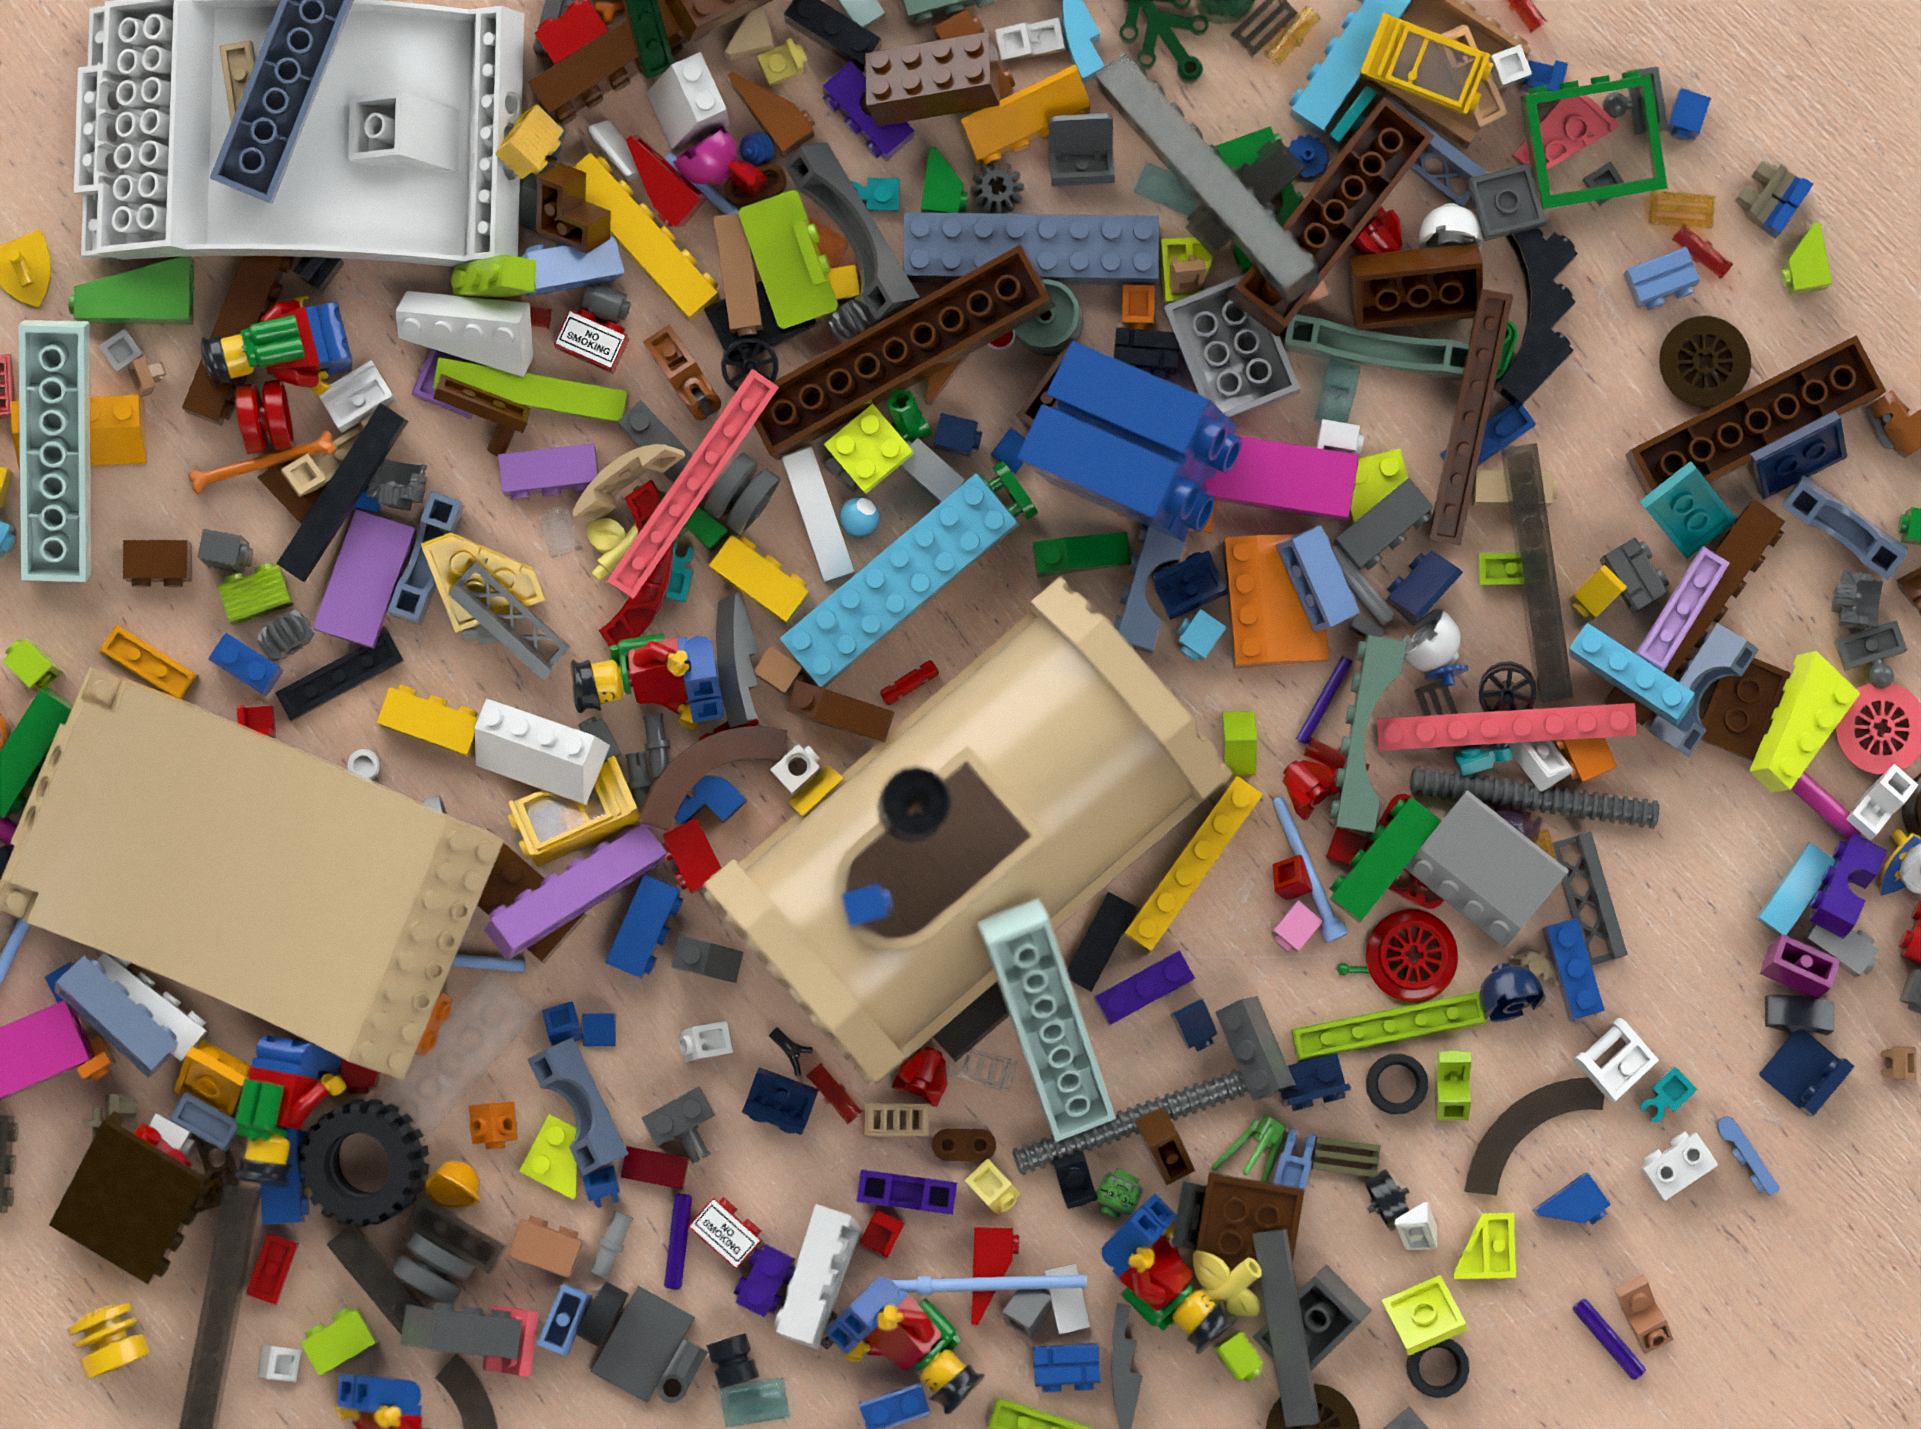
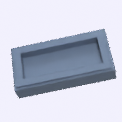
(205, 1121)

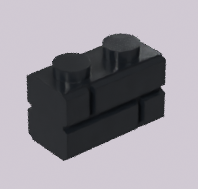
(1147, 350)

